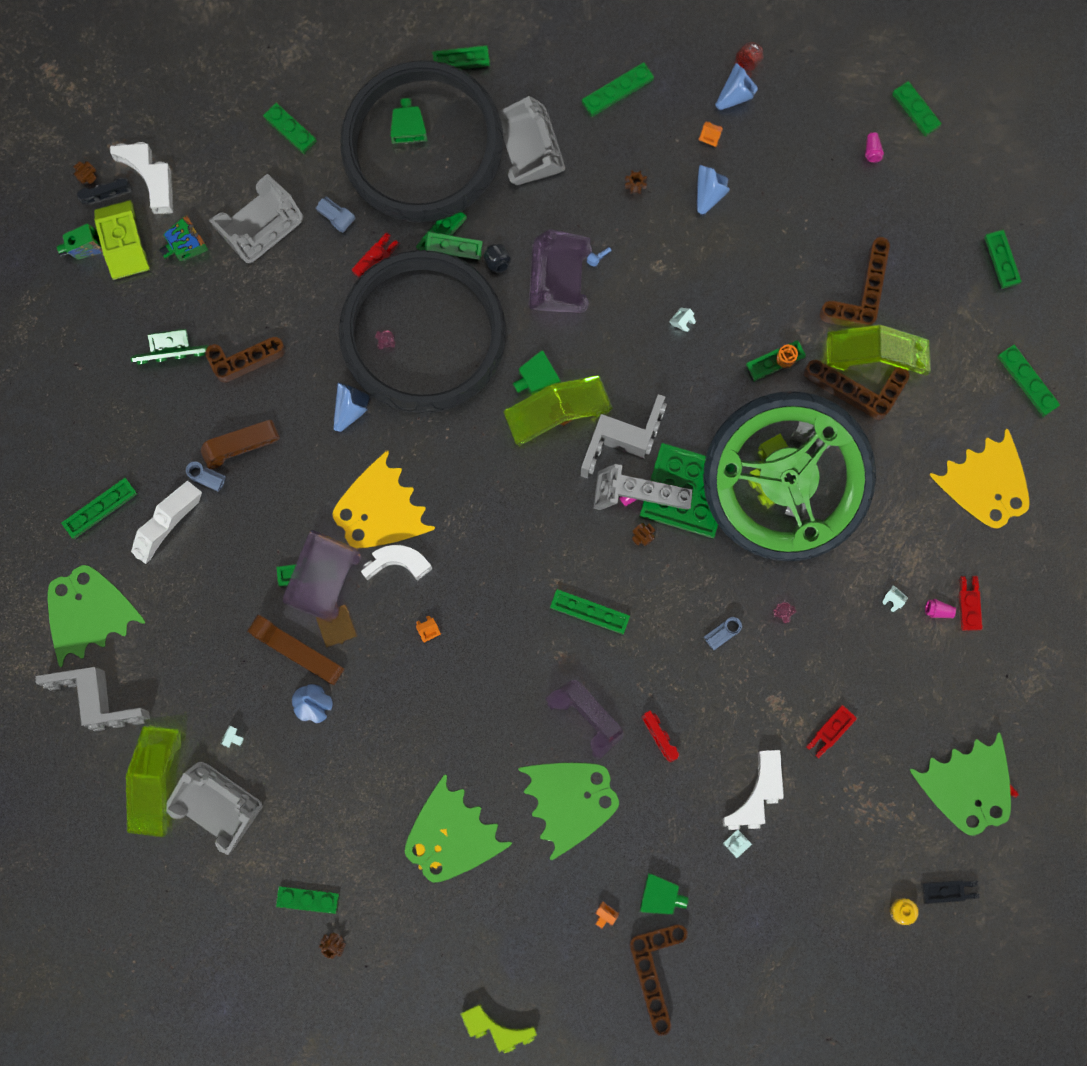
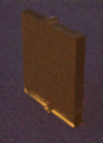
(339, 629)

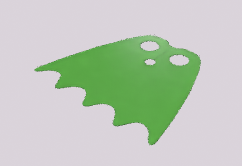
(90, 619)
(969, 778)
(563, 804)
(468, 839)

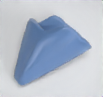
(737, 89)
(711, 188)
(349, 406)
(311, 703)

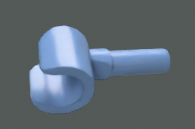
(594, 259)

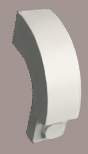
(397, 555)

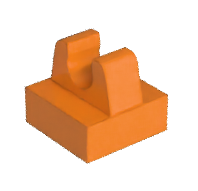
(710, 133)
(428, 629)
(606, 915)

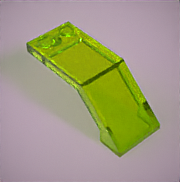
(878, 345)
(555, 405)
(147, 780)

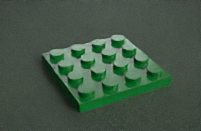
(684, 470)

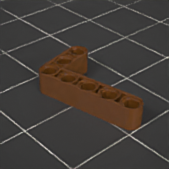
(868, 291)
(858, 390)
(295, 650)
(651, 973)

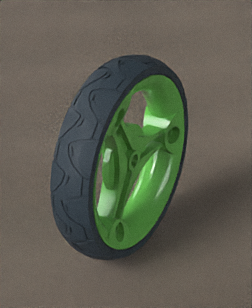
(789, 407)

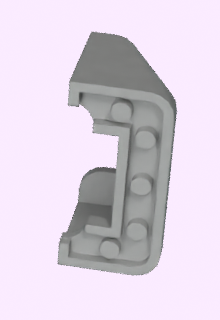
(530, 141)
(259, 222)
(214, 804)

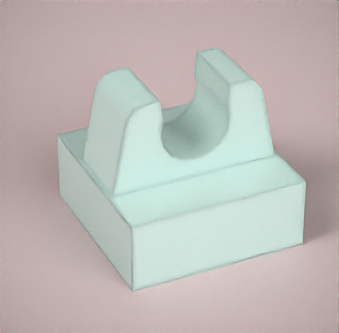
(681, 318)
(896, 597)
(231, 737)
(737, 843)

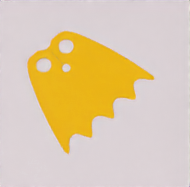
(985, 475)
(386, 505)

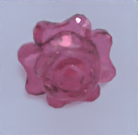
(385, 339)
(784, 611)

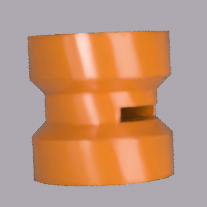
(784, 358)

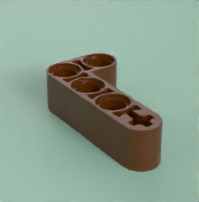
(246, 355)
(238, 442)

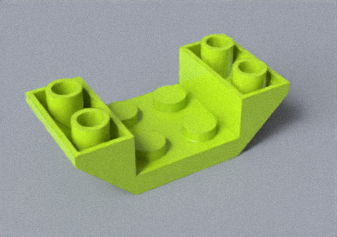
(120, 240)

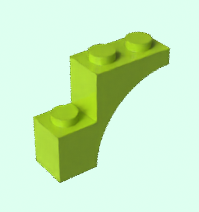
(765, 450)
(505, 1038)

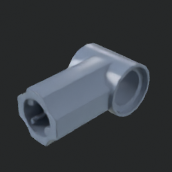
(339, 217)
(206, 477)
(722, 634)

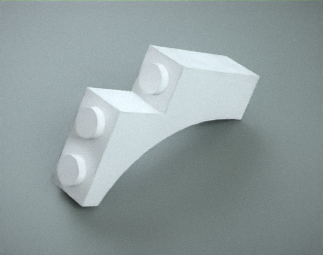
(156, 175)
(166, 516)
(767, 787)

